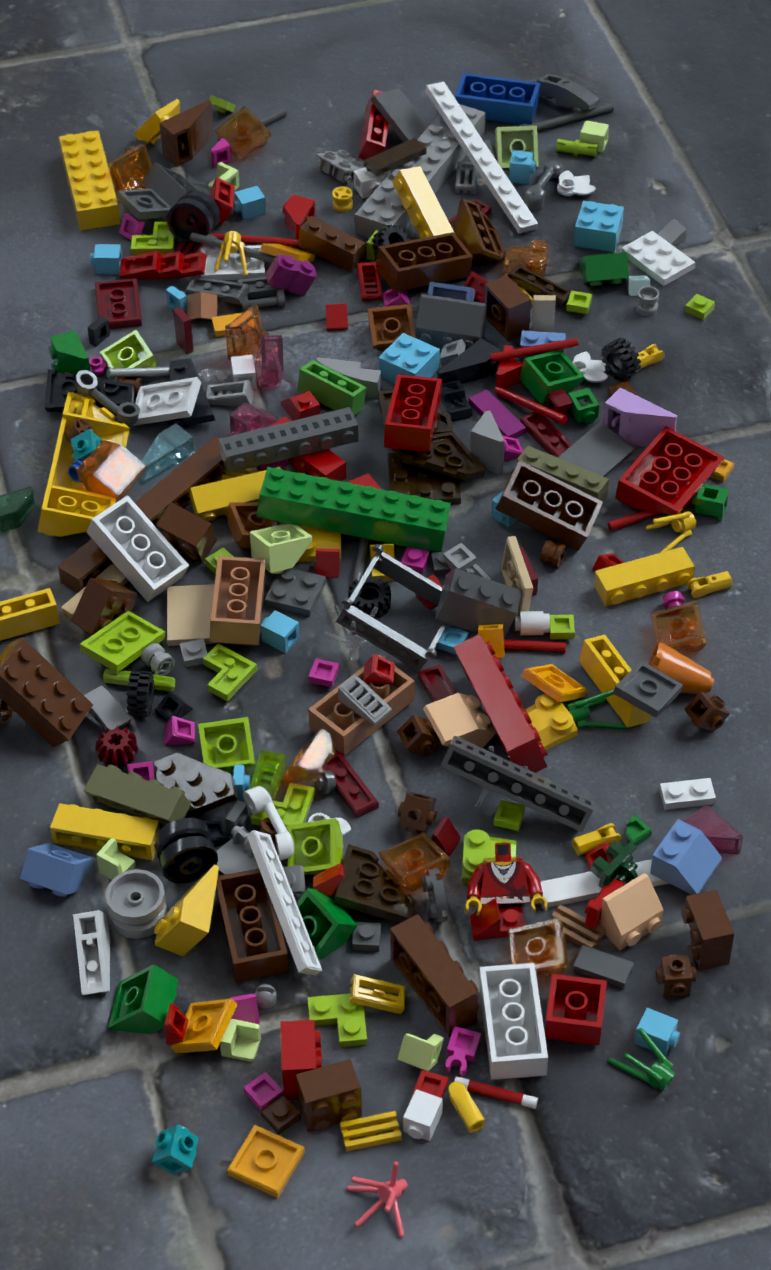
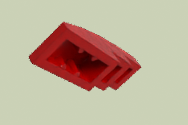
(166, 266)

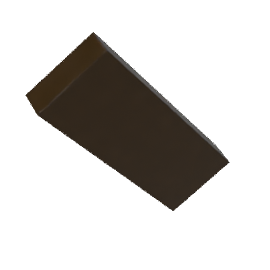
(395, 156)
(539, 285)

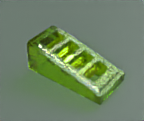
(269, 757)

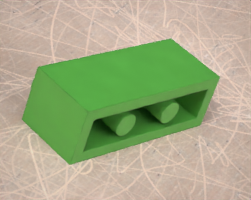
(331, 387)

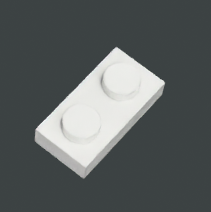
(687, 793)

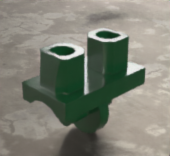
(619, 867)

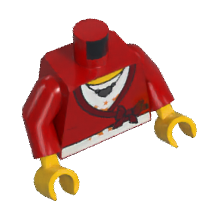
(504, 879)

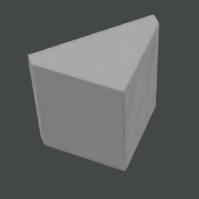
(488, 444)

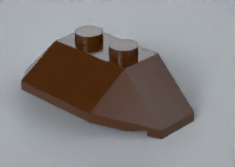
(477, 232)

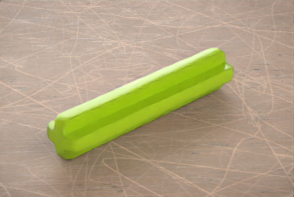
(122, 678)

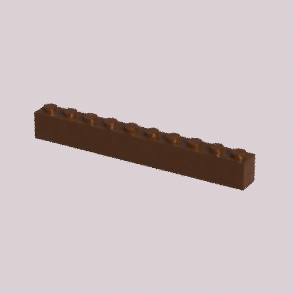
(199, 469)

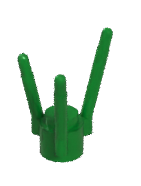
(580, 711)
(658, 1075)

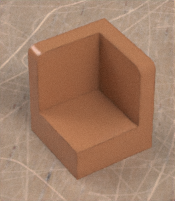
(201, 306)

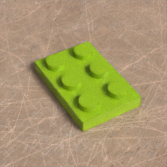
(121, 641)

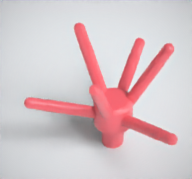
(387, 1192)

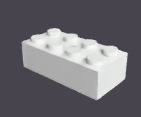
(137, 548)
(513, 1021)

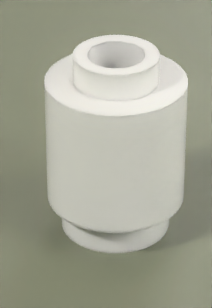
(532, 623)

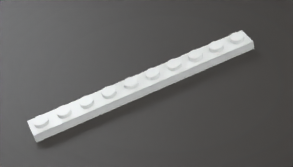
(481, 158)

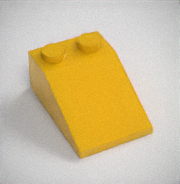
(189, 917)

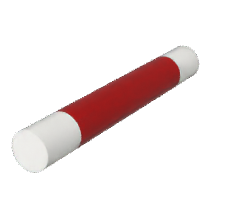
(498, 1093)

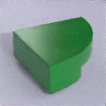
(637, 831)

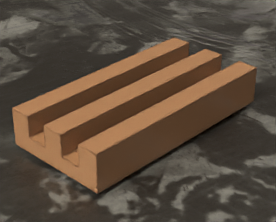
(576, 924)

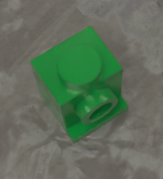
(584, 411)
(711, 501)

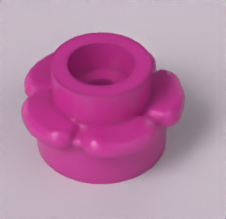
(98, 366)
(673, 599)

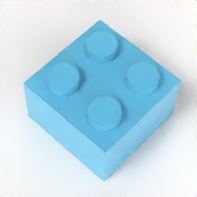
(598, 226)
(409, 358)

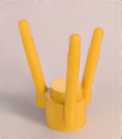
(231, 244)
(680, 523)

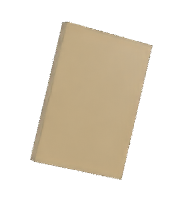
(516, 573)
(189, 613)

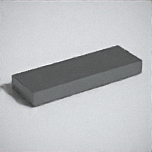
(225, 290)

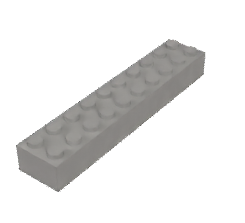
(442, 157)

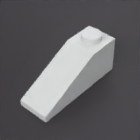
(93, 951)

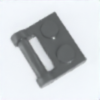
(260, 288)

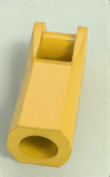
(650, 356)
(704, 585)
(589, 841)
(466, 1107)

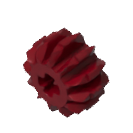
(116, 747)

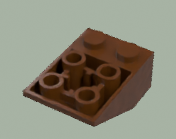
(186, 133)

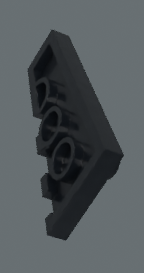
(60, 384)
(202, 411)

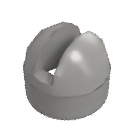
(265, 996)

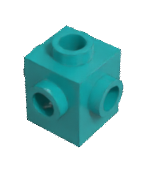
(84, 445)
(175, 1149)

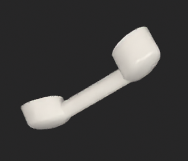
(258, 801)

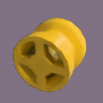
(342, 199)

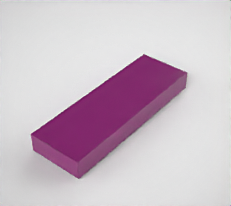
(505, 420)

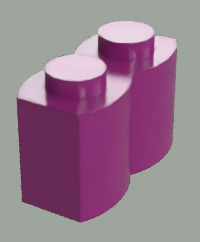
(291, 274)

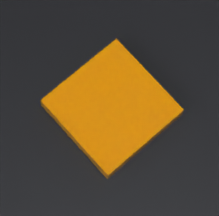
(278, 249)
(554, 683)
(205, 1025)
(266, 1161)

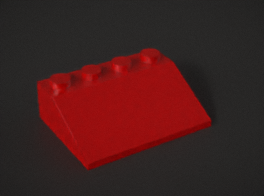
(667, 474)

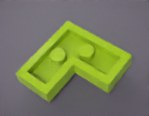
(160, 241)
(232, 671)
(293, 808)
(340, 1011)

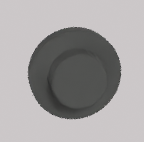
(325, 782)

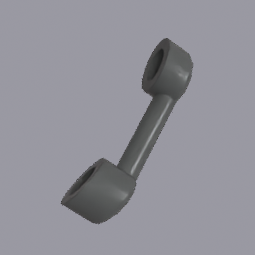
(535, 194)
(86, 385)

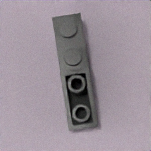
(566, 92)

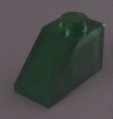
(15, 508)

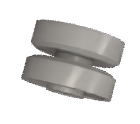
(135, 903)

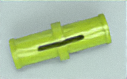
(576, 147)

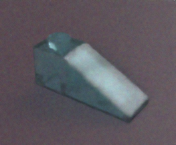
(166, 451)

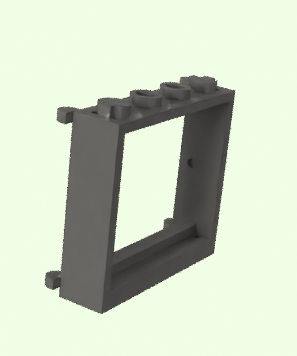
(382, 635)

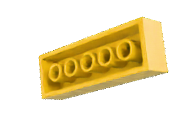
(89, 180)

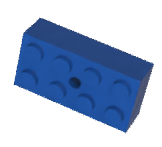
(500, 98)

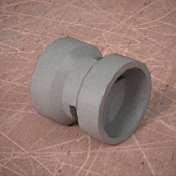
(647, 301)
(156, 658)

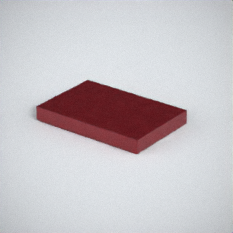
(119, 303)

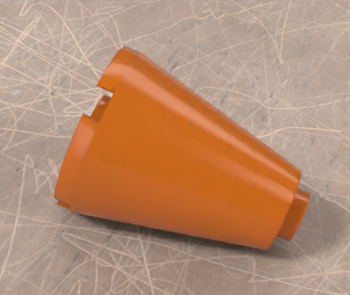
(682, 669)

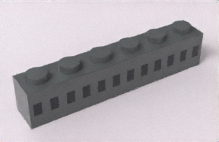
(288, 440)
(518, 783)

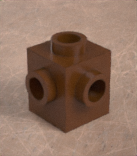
(707, 711)
(418, 735)
(423, 806)
(675, 976)

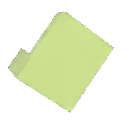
(595, 134)
(227, 174)
(113, 862)
(241, 1040)
(420, 1052)

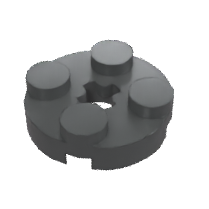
(436, 895)

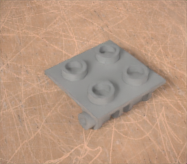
(339, 165)
(236, 854)

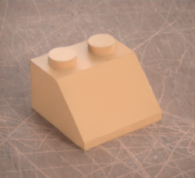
(461, 717)
(631, 912)

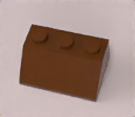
(332, 244)

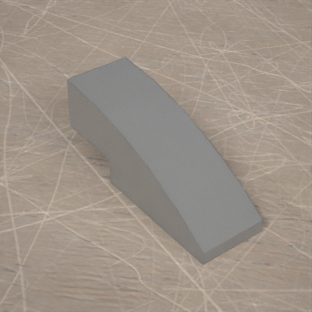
(369, 378)

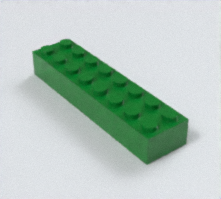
(353, 509)

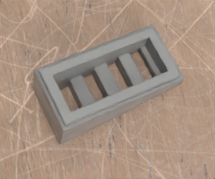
(236, 393)
(355, 687)

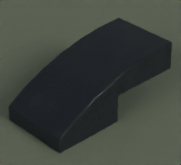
(454, 400)

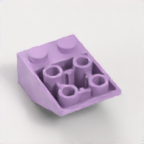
(636, 418)

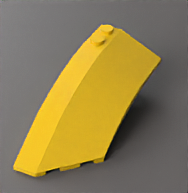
(67, 504)

